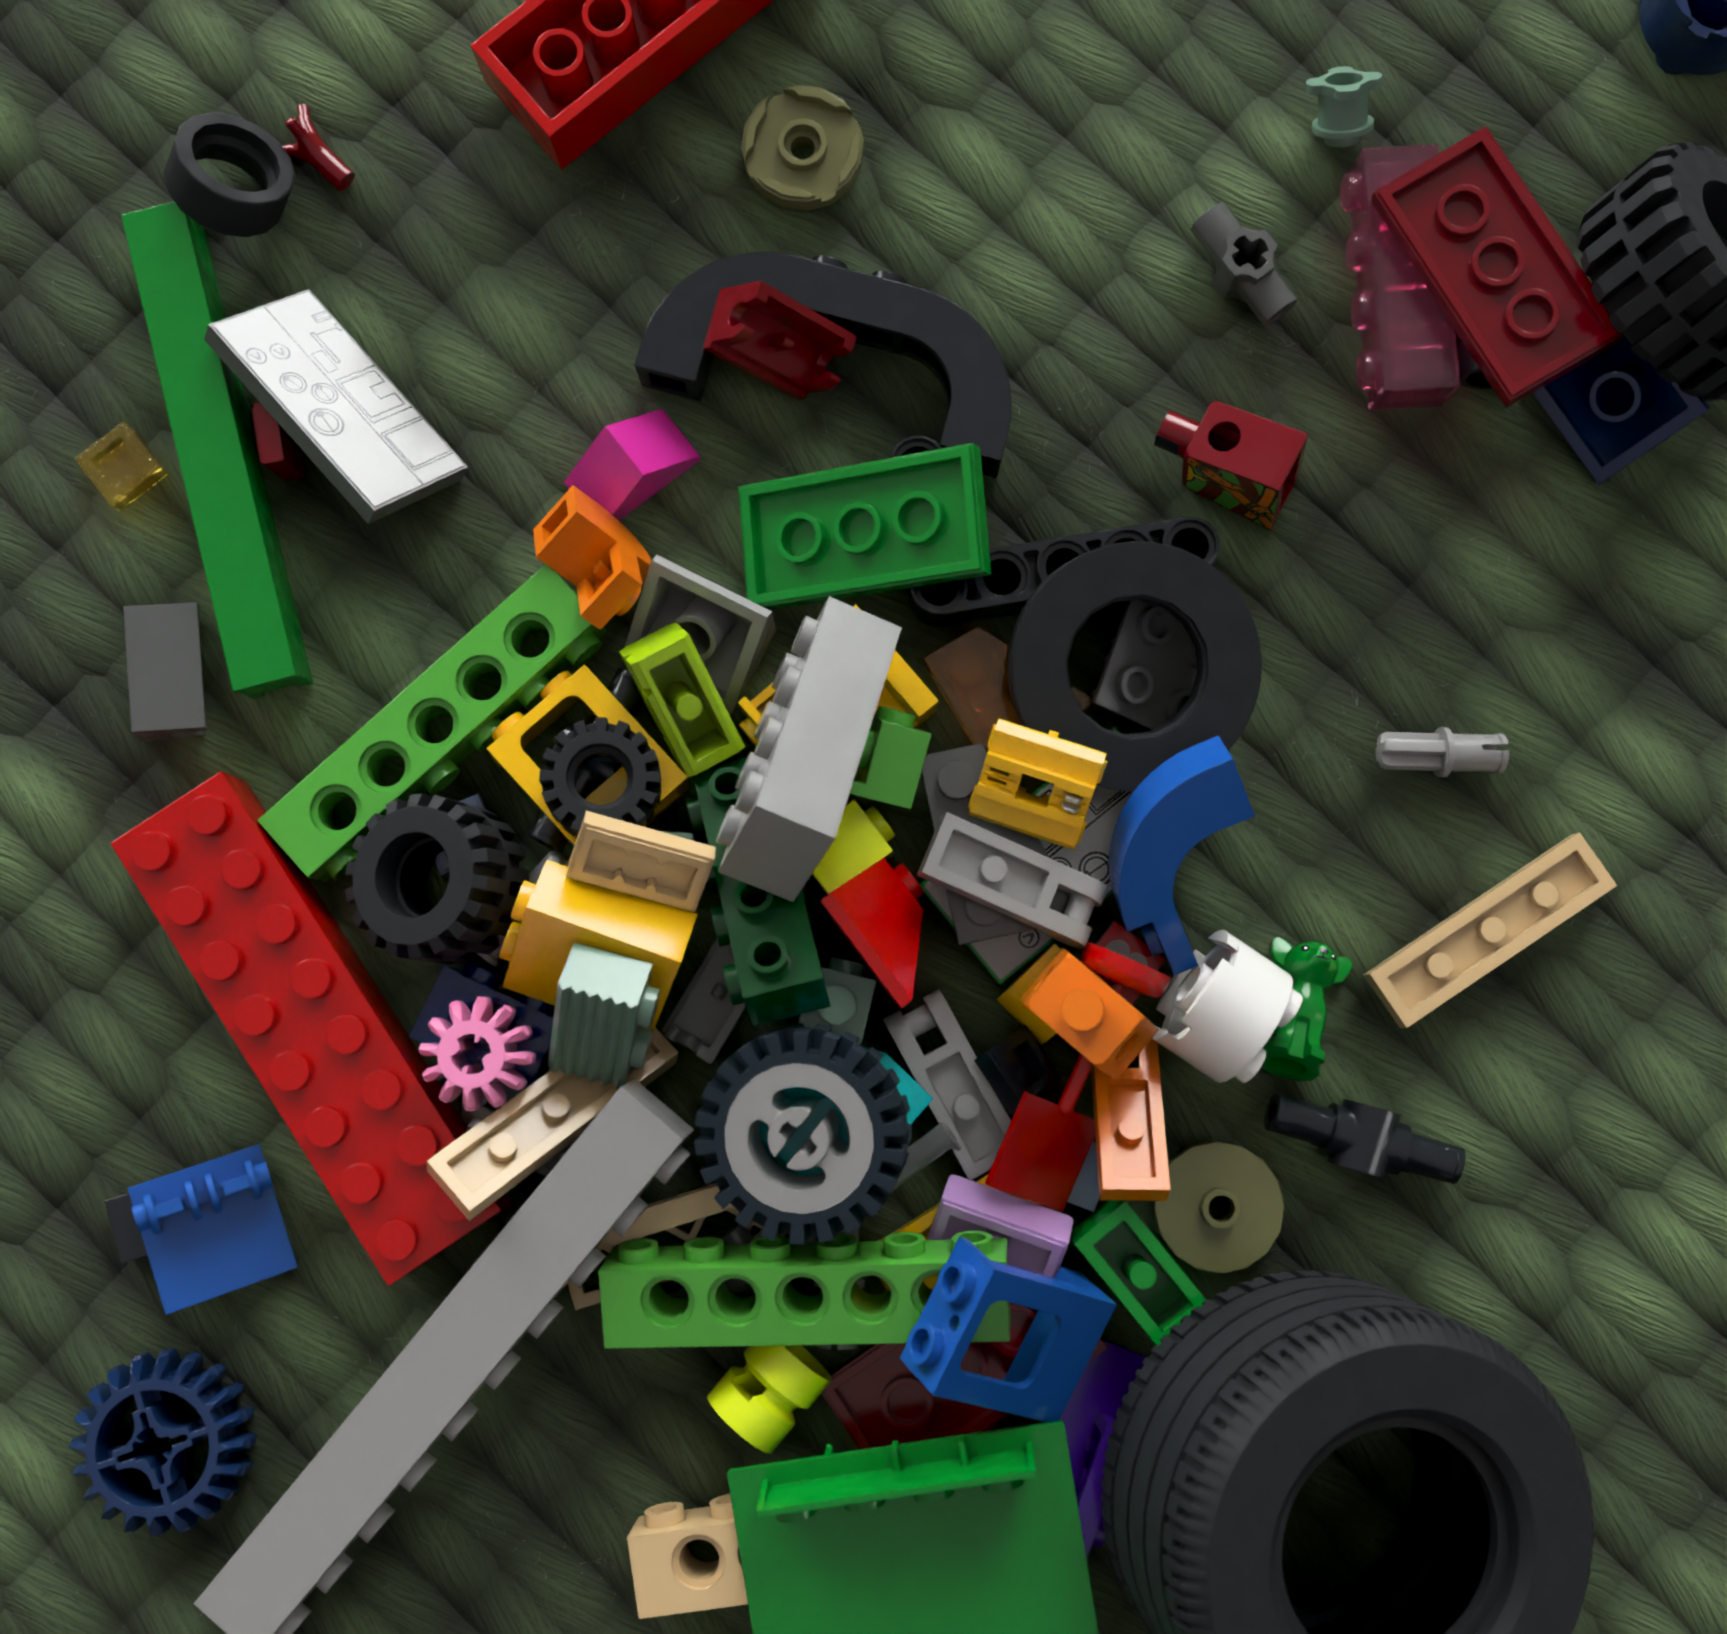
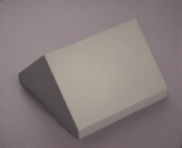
(723, 625)

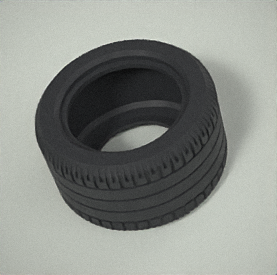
(1279, 1379)

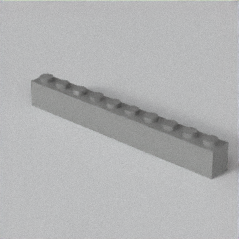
(446, 1364)

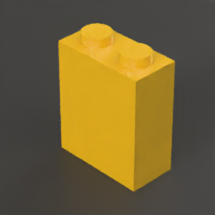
(570, 911)

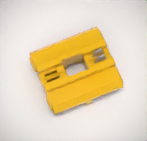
(1044, 756)

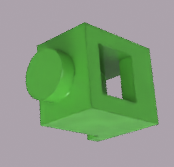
(891, 759)

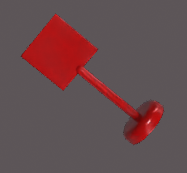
(1048, 1139)

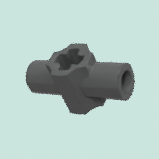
(1253, 250)

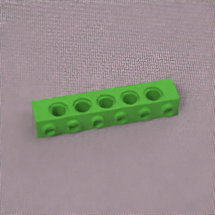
(303, 817)
(644, 1316)

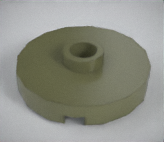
(795, 120)
(1254, 1212)

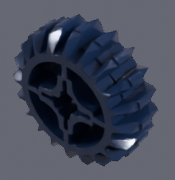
(172, 1494)

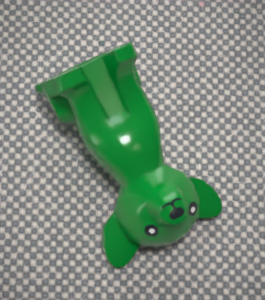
(1295, 1048)

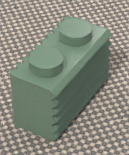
(602, 1015)

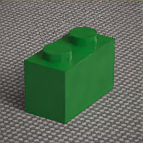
(1136, 1268)

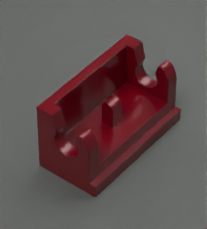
(776, 339)

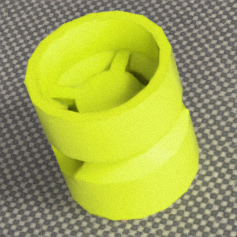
(766, 1391)

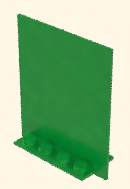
(917, 1538)

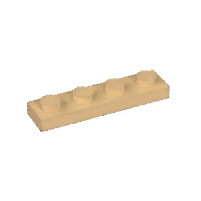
(1490, 930)
(530, 1132)

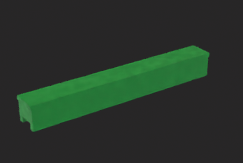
(216, 454)

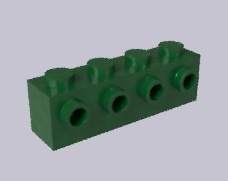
(769, 936)

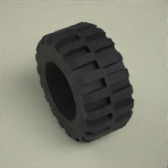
(1662, 264)

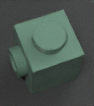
(849, 999)

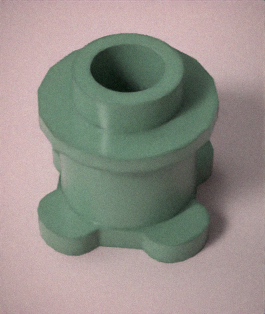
(1343, 104)

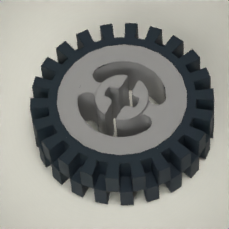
(856, 1173)

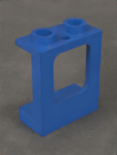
(1051, 1355)

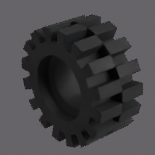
(596, 741)

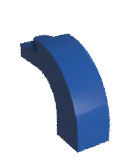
(1157, 828)

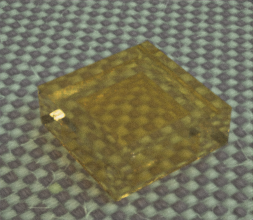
(121, 466)

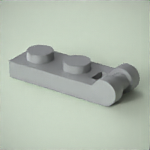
(1011, 879)
(955, 1082)

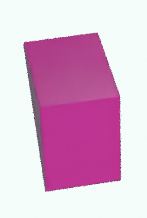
(632, 462)

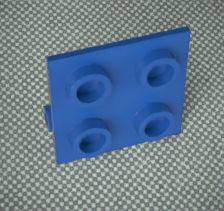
(212, 1228)

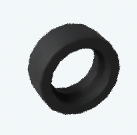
(240, 144)

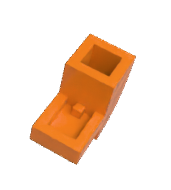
(593, 554)

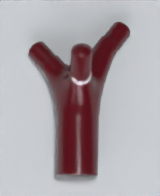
(315, 152)

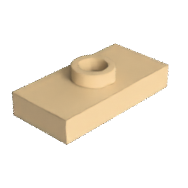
(640, 861)

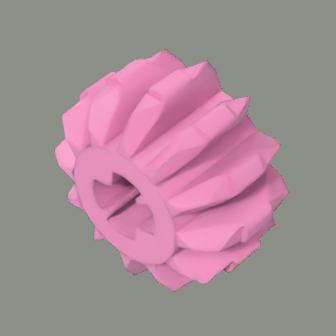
(457, 1043)

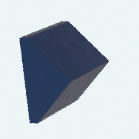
(1616, 409)

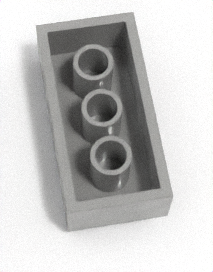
(807, 749)

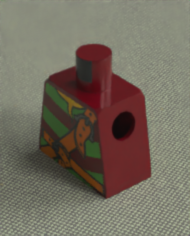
(1236, 459)

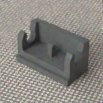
(165, 671)
(705, 1015)

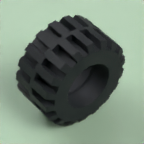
(394, 871)

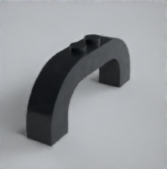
(874, 307)

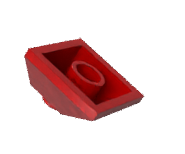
(882, 924)

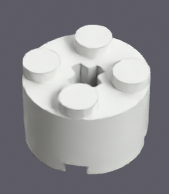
(1226, 1009)

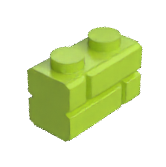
(682, 699)

